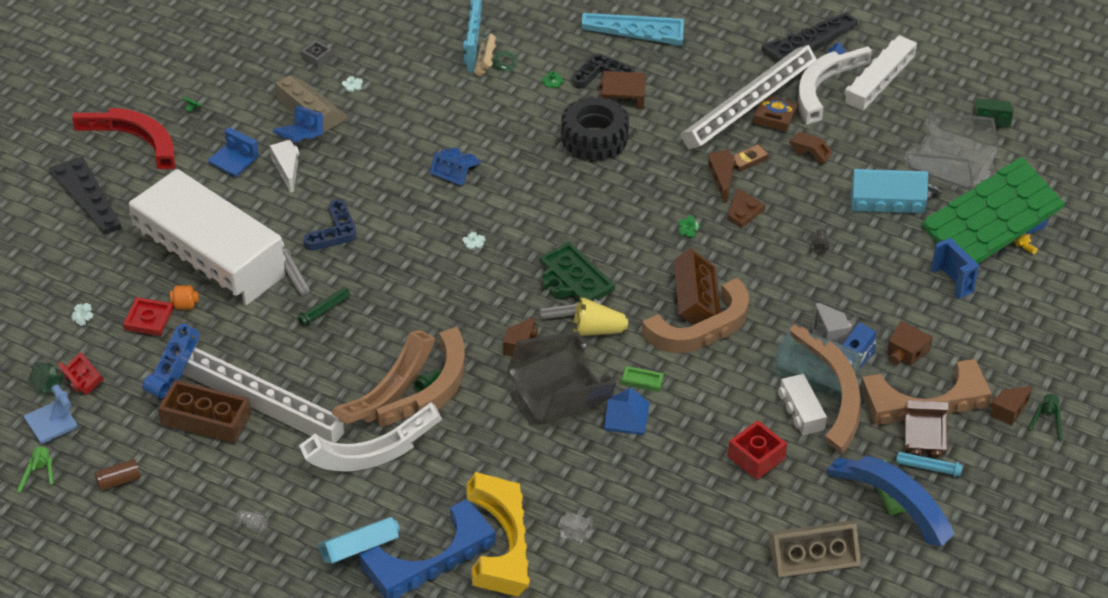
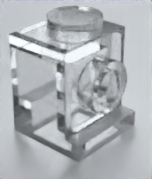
(575, 527)

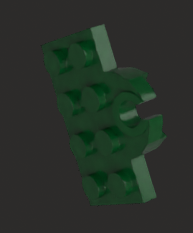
(573, 274)

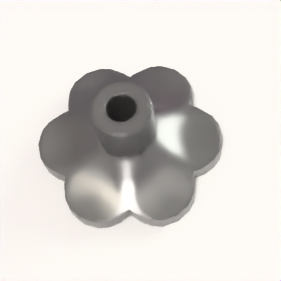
(931, 190)

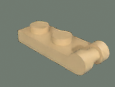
(485, 55)

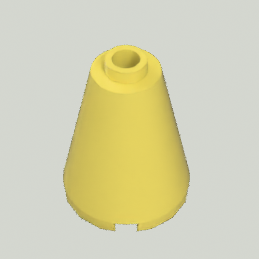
(598, 319)

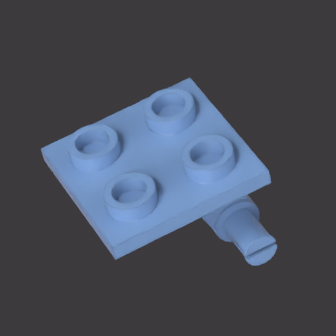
(53, 418)

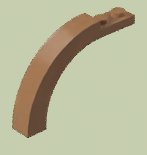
(394, 384)
(439, 391)
(849, 415)

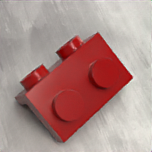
(81, 373)

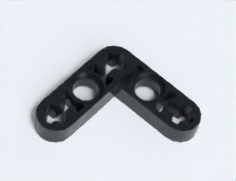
(597, 63)

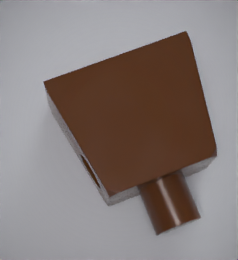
(908, 344)

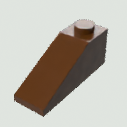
(722, 170)

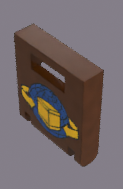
(776, 108)

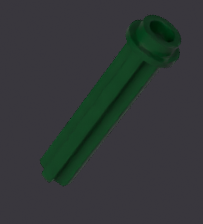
(322, 307)

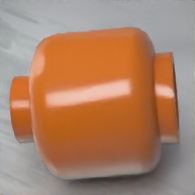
(184, 297)

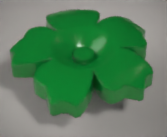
(688, 226)

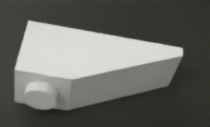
(285, 159)

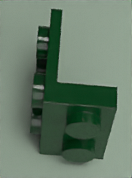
(998, 110)

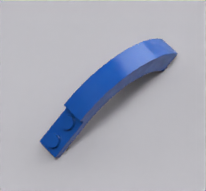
(903, 489)

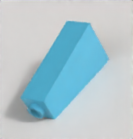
(358, 540)

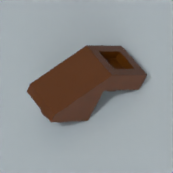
(818, 148)

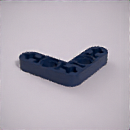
(340, 228)

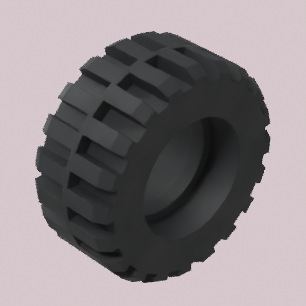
(594, 143)

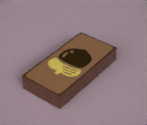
(750, 157)

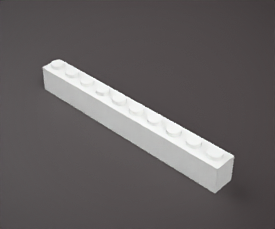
(748, 97)
(263, 396)

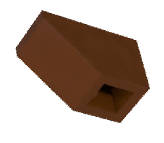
(518, 332)

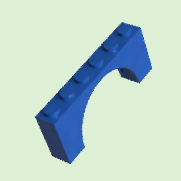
(397, 576)

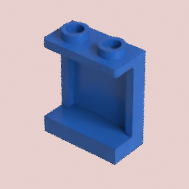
(957, 265)

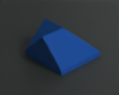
(627, 413)

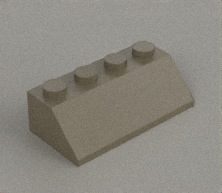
(296, 93)
(815, 548)

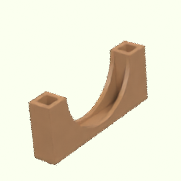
(888, 405)

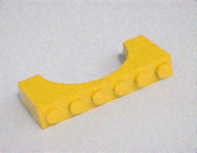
(504, 501)

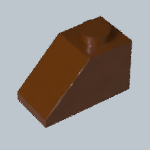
(1010, 404)

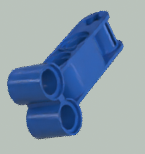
(160, 381)

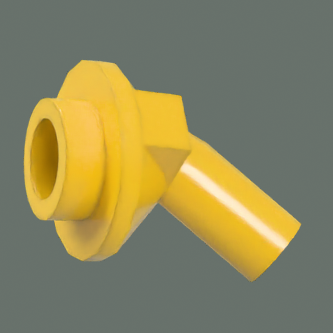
(1023, 241)

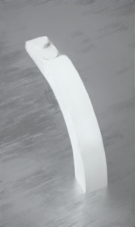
(823, 68)
(373, 452)

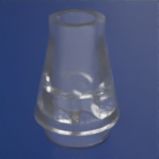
(254, 520)

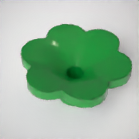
(552, 80)
(191, 104)

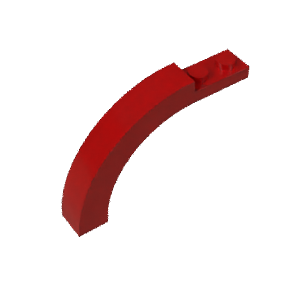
(134, 123)

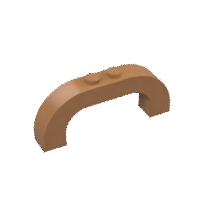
(704, 333)

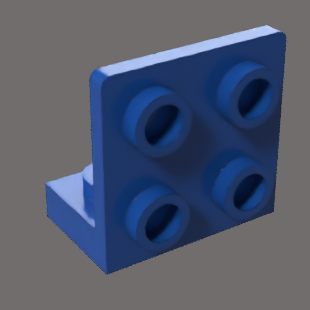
(307, 125)
(236, 154)
(453, 165)

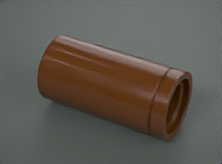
(117, 475)

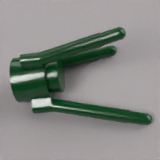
(1049, 406)

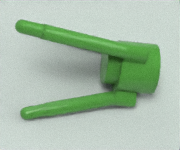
(39, 459)

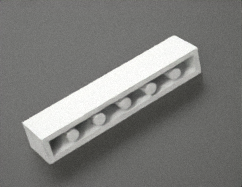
(880, 73)

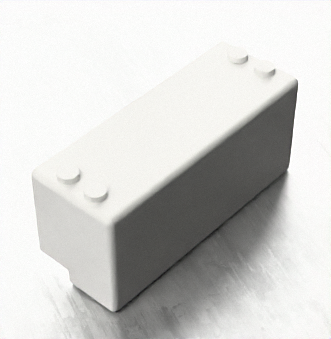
(212, 233)

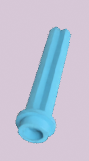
(929, 464)

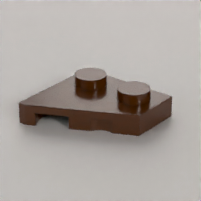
(744, 209)

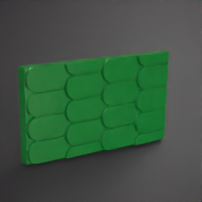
(996, 211)

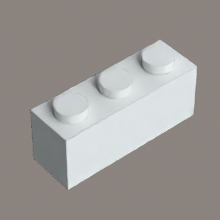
(802, 404)

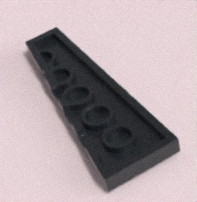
(814, 37)
(84, 188)

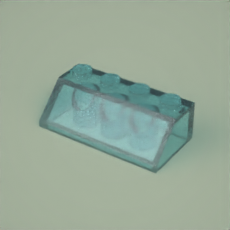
(799, 360)

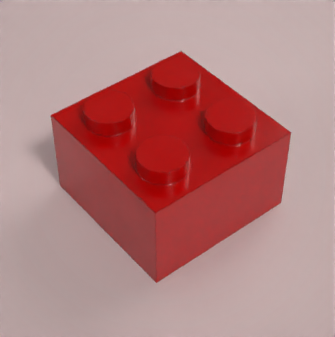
(757, 449)

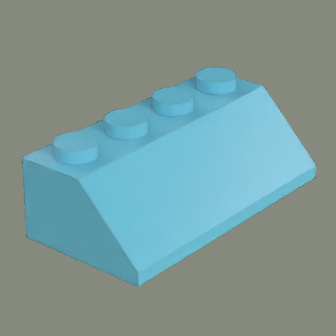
(889, 191)

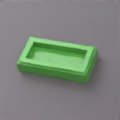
(642, 379)

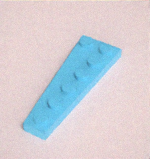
(648, 28)
(470, 45)

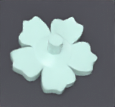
(352, 84)
(473, 241)
(82, 314)

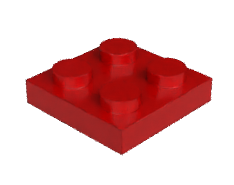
(148, 316)

